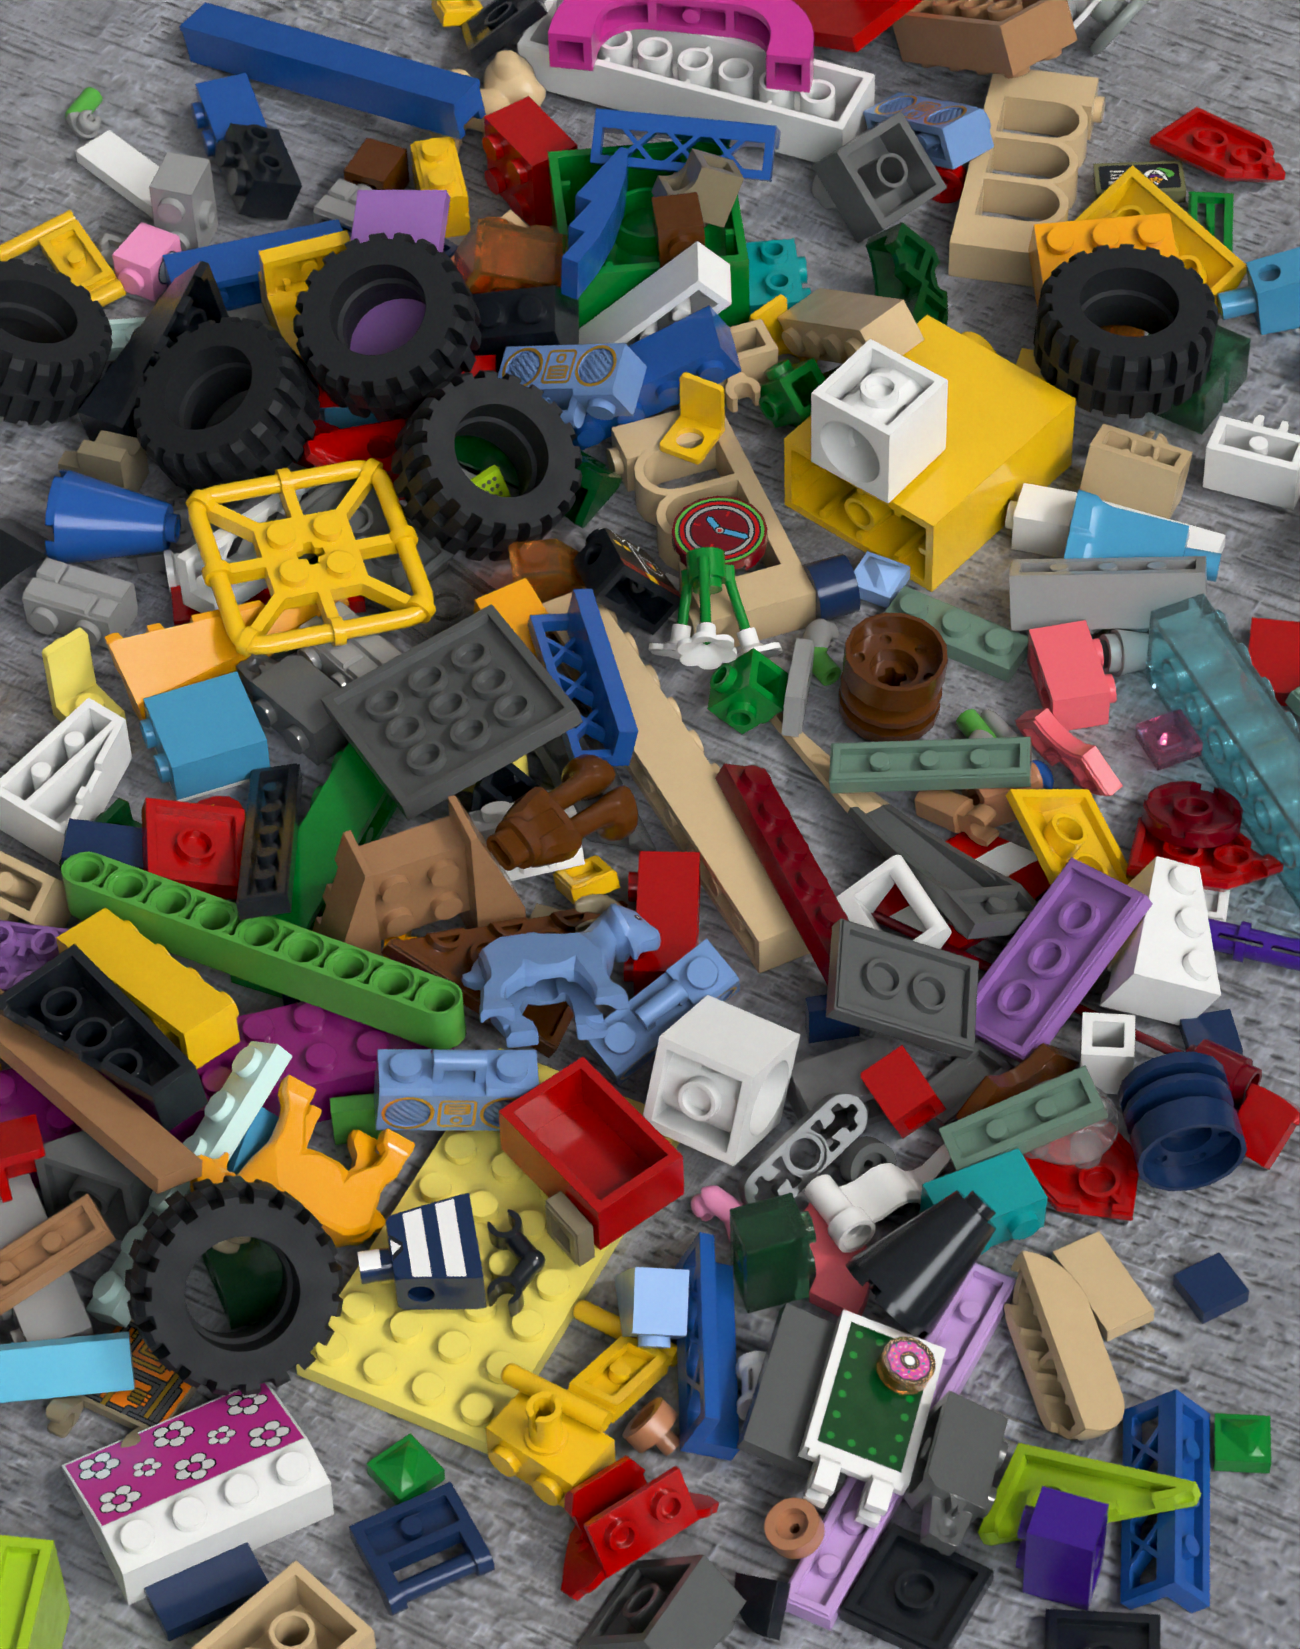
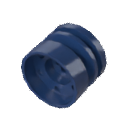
(1181, 1121)

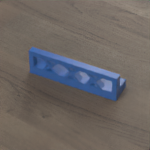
(688, 129)
(599, 675)
(708, 1356)
(1181, 1535)

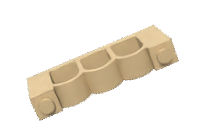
(1032, 103)
(773, 597)

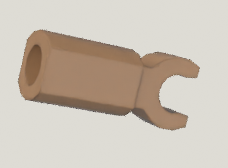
(957, 814)

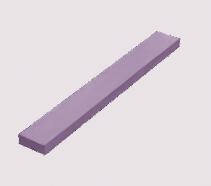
(831, 1572)

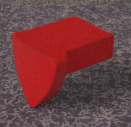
(1266, 1124)

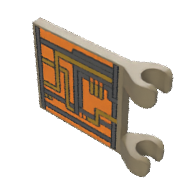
(155, 1398)

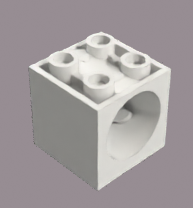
(879, 420)
(720, 1079)

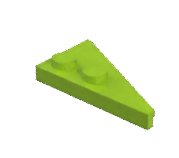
(1125, 1489)

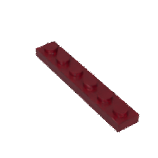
(784, 857)

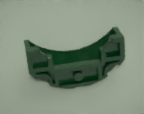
(905, 270)
(596, 485)

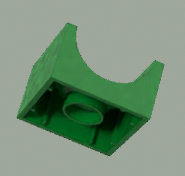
(635, 250)

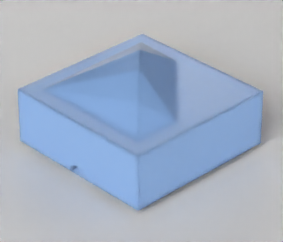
(880, 578)

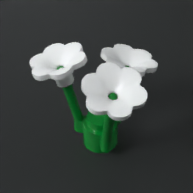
(705, 576)

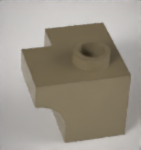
(712, 177)
(110, 459)

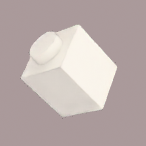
(1041, 520)
(1107, 1048)

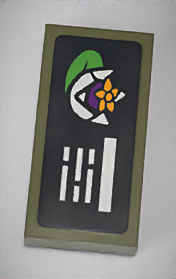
(1164, 174)

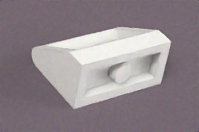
(868, 892)

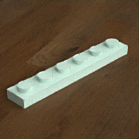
(220, 1131)

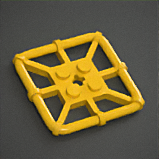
(293, 580)

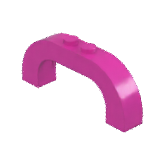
(773, 25)

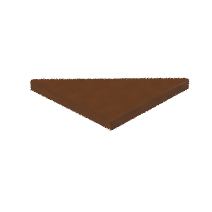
(455, 951)

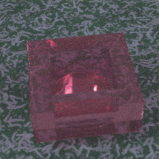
(1169, 739)

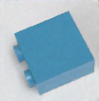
(204, 736)

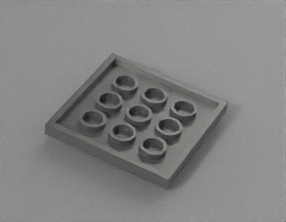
(451, 711)

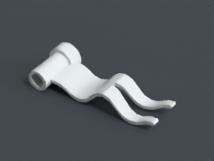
(870, 1198)

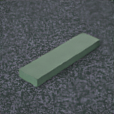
(930, 765)

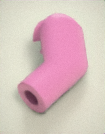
(714, 1202)

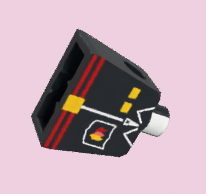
(611, 565)

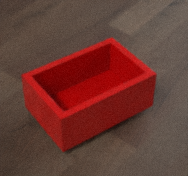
(594, 1148)

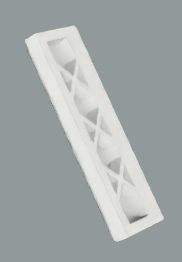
(196, 592)

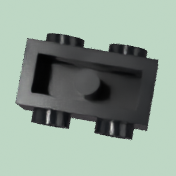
(258, 171)

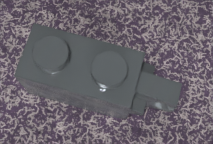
(290, 702)
(956, 1470)

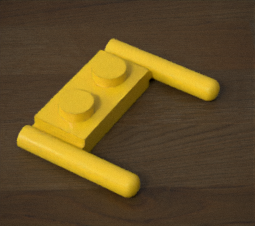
(71, 253)
(608, 1383)

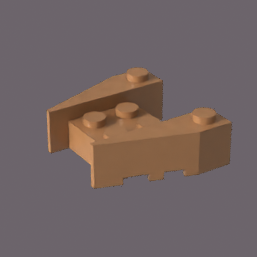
(415, 881)

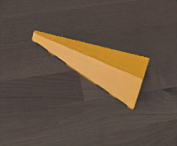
(188, 652)

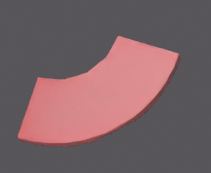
(1059, 745)
(834, 1285)

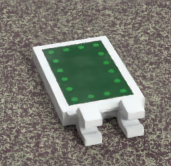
(862, 1423)

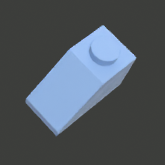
(653, 1305)

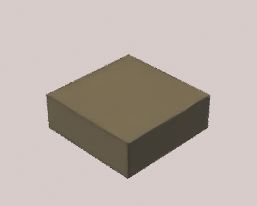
(569, 1229)

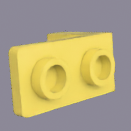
(72, 675)

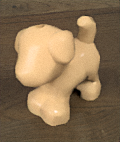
(505, 82)

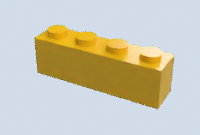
(168, 993)

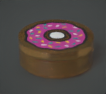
(906, 1365)

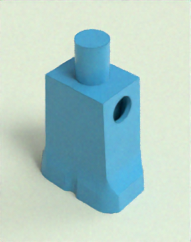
(1270, 293)
(1112, 532)

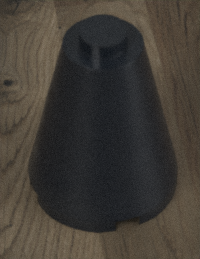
(926, 1260)

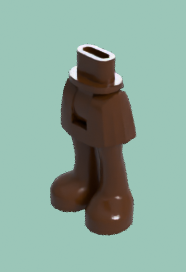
(541, 833)

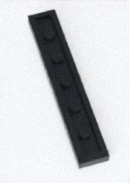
(270, 842)

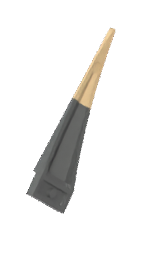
(961, 888)

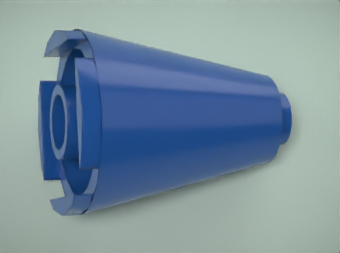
(105, 521)

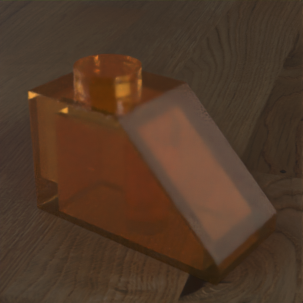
(546, 566)

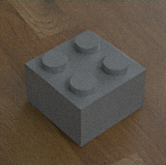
(879, 177)

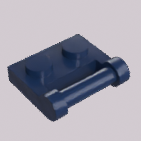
(414, 1533)

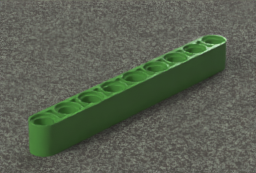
(270, 951)

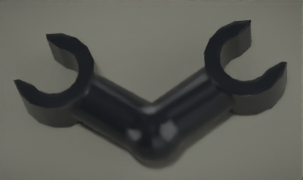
(530, 1263)

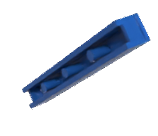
(333, 70)

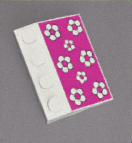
(200, 1488)

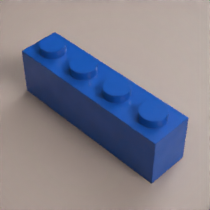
(237, 262)
(693, 345)

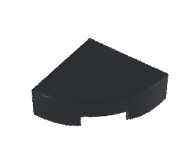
(764, 1603)

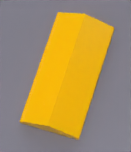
(1197, 248)
(1067, 826)

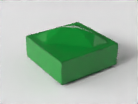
(1242, 1443)
(405, 1470)

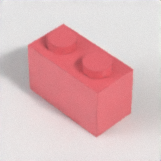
(1070, 674)

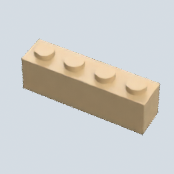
(838, 323)

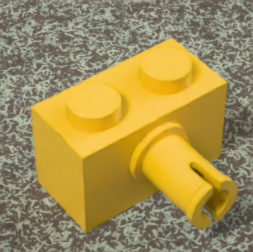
(546, 1446)

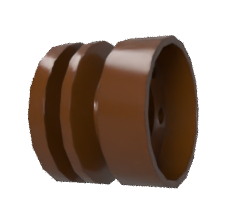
(892, 677)

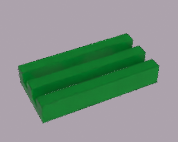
(1211, 199)

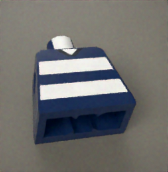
(430, 1257)

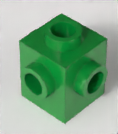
(788, 391)
(747, 691)

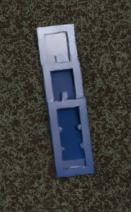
(596, 224)

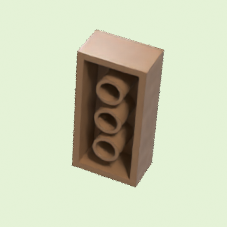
(985, 34)

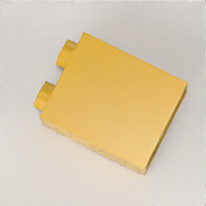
(999, 434)

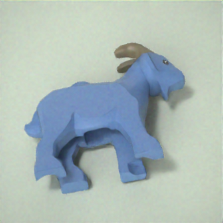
(560, 969)

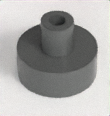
(863, 1155)

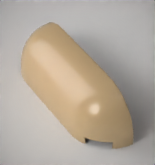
(1062, 1351)

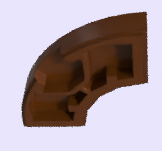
(1043, 1064)

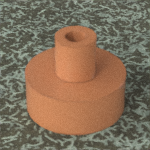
(652, 1427)
(794, 1528)

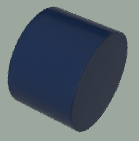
(834, 586)

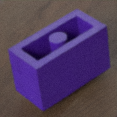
(1062, 1547)

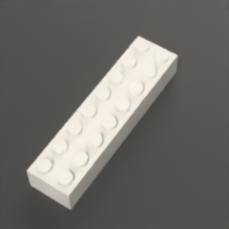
(709, 81)

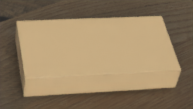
(1110, 1289)

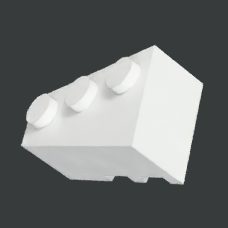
(65, 778)
(1169, 958)

